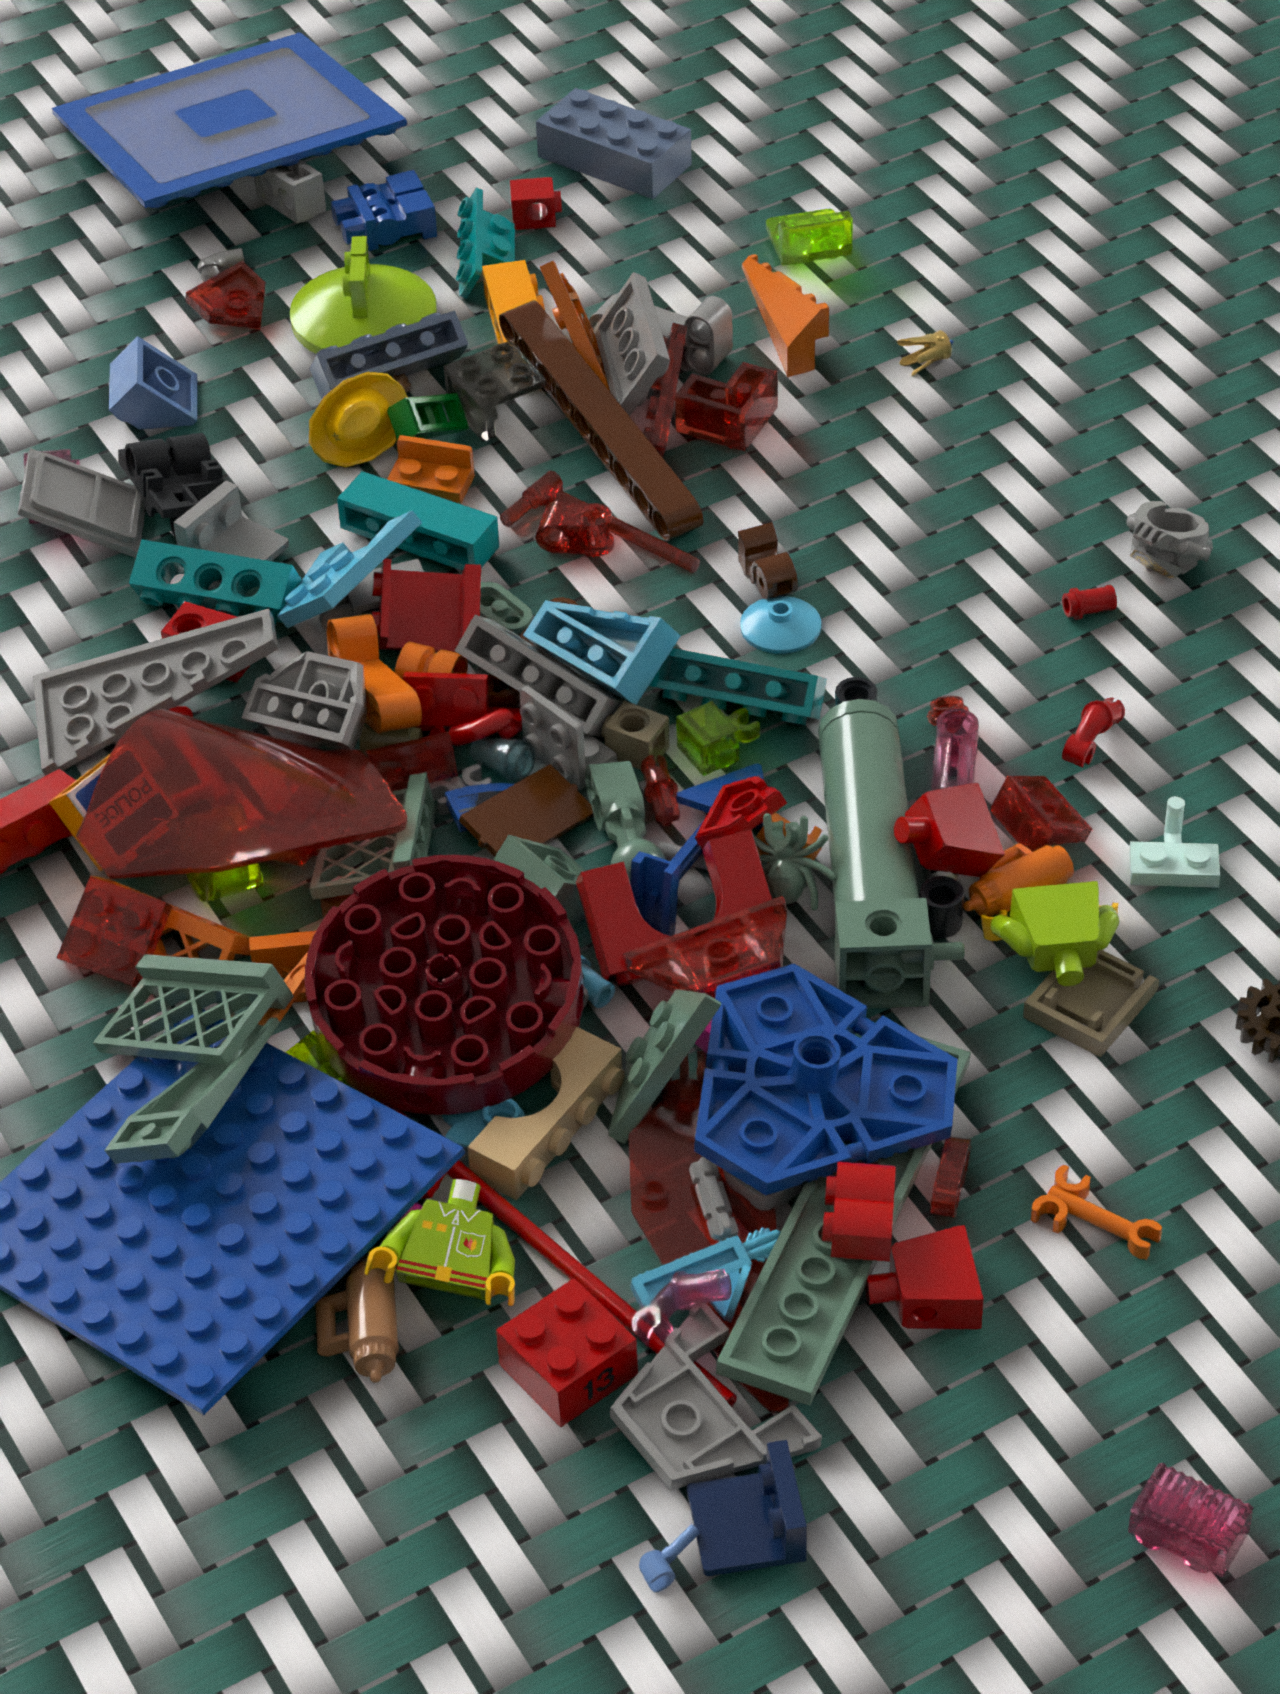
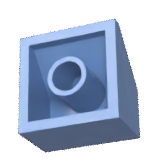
(151, 388)

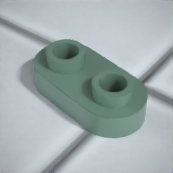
(504, 607)

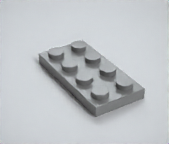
(632, 344)

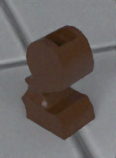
(760, 560)

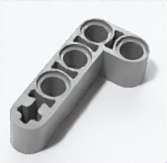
(707, 335)

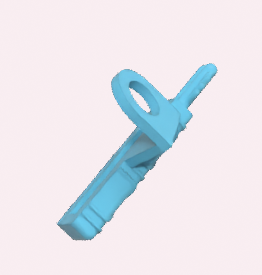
(727, 1255)

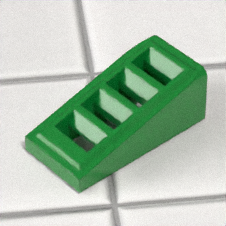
(425, 416)

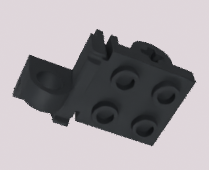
(171, 473)

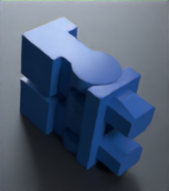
(386, 211)

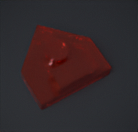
(230, 298)

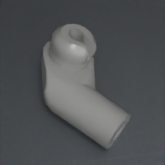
(219, 261)

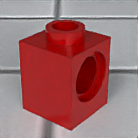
(534, 190)

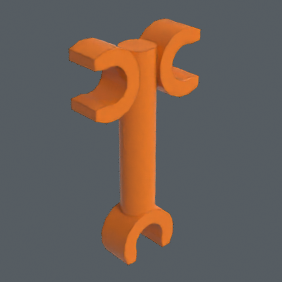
(1069, 1198)

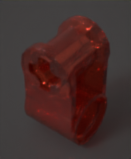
(574, 527)

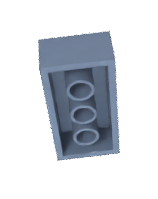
(614, 143)

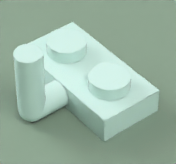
(1173, 861)

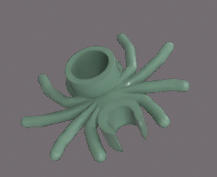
(787, 867)

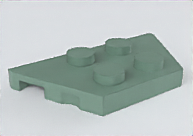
(658, 1055)

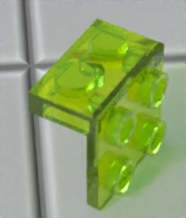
(811, 235)

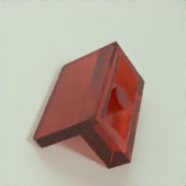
(422, 755)

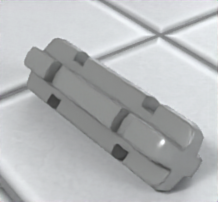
(713, 1200)

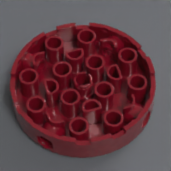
(444, 984)

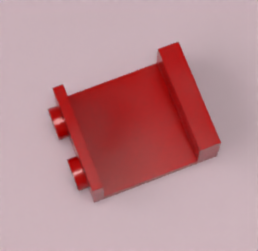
(425, 606)

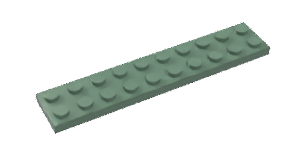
(804, 1293)

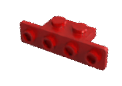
(452, 698)

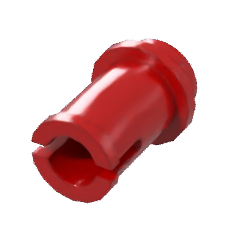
(1088, 601)

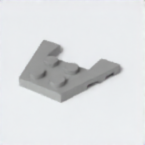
(686, 1424)

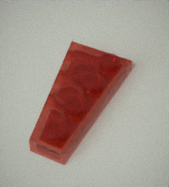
(662, 402)

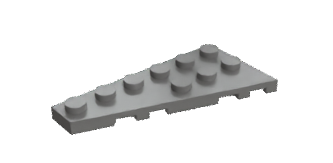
(101, 698)

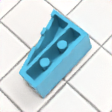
(604, 646)

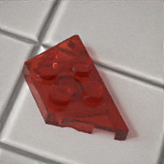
(715, 951)

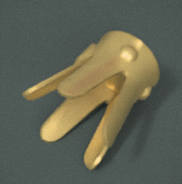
(936, 347)

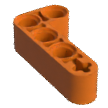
(389, 698)

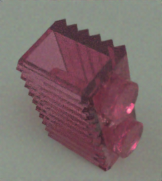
(1190, 1520)

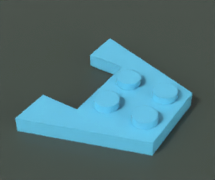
(340, 571)

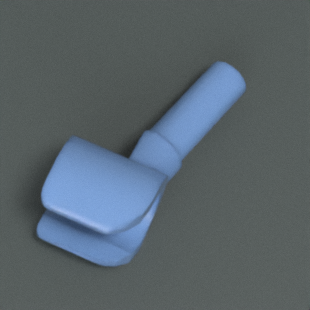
(655, 1564)

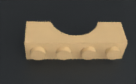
(515, 1151)

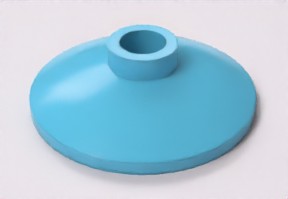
(780, 625)

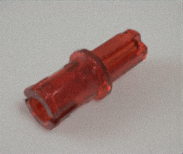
(660, 790)

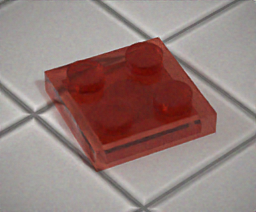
(113, 931)

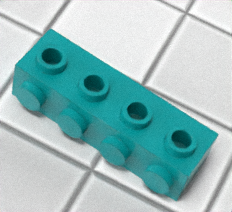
(447, 531)
(742, 683)

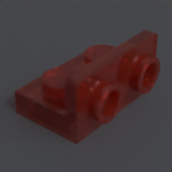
(1038, 813)

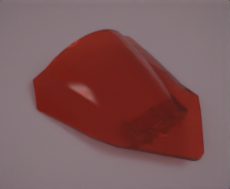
(226, 798)

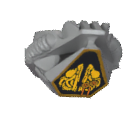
(1168, 538)

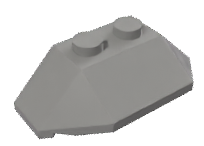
(312, 700)

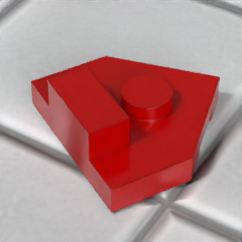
(739, 809)

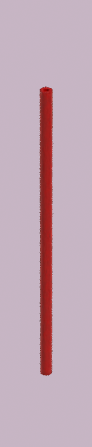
(564, 1261)

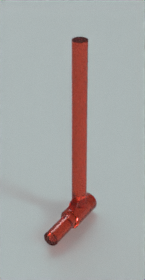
(550, 489)

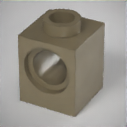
(636, 733)

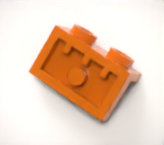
(434, 467)

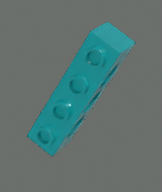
(160, 562)

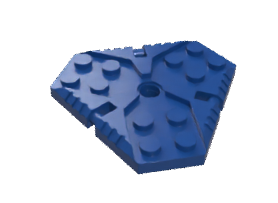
(798, 1083)

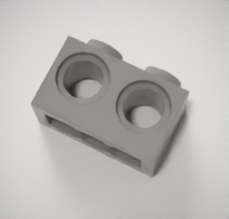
(293, 191)

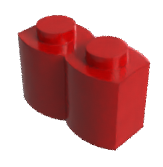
(861, 1212)

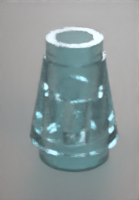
(504, 756)

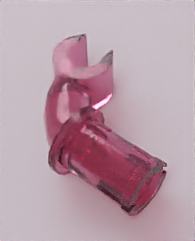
(680, 1294)

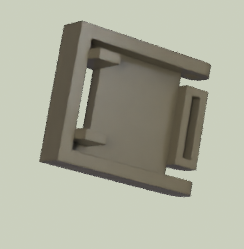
(1102, 1001)

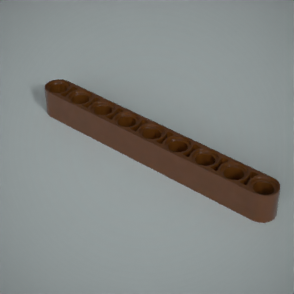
(603, 422)

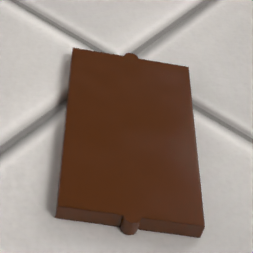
(532, 809)

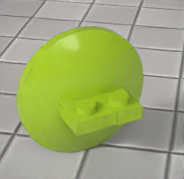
(358, 301)

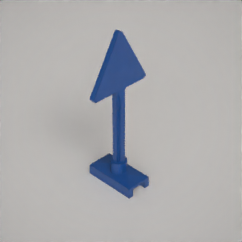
(656, 879)

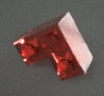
(728, 411)

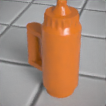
(1018, 870)

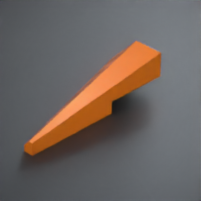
(789, 315)

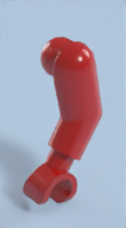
(498, 721)

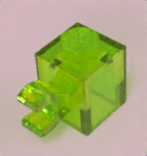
(712, 738)

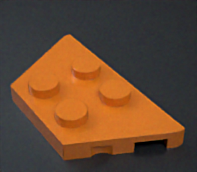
(572, 316)

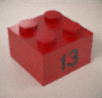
(567, 1352)

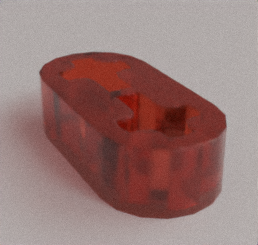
(950, 1177)

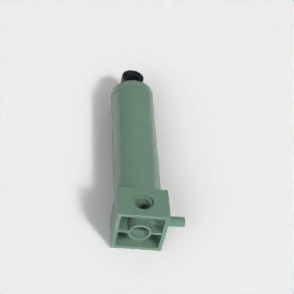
(879, 919)

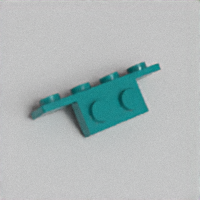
(483, 241)

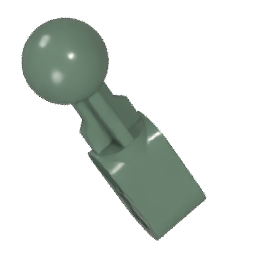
(619, 809)

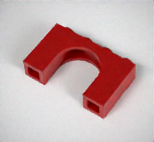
(617, 923)

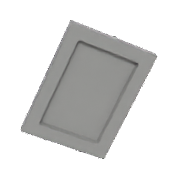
(82, 502)

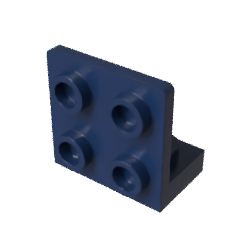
(750, 1518)

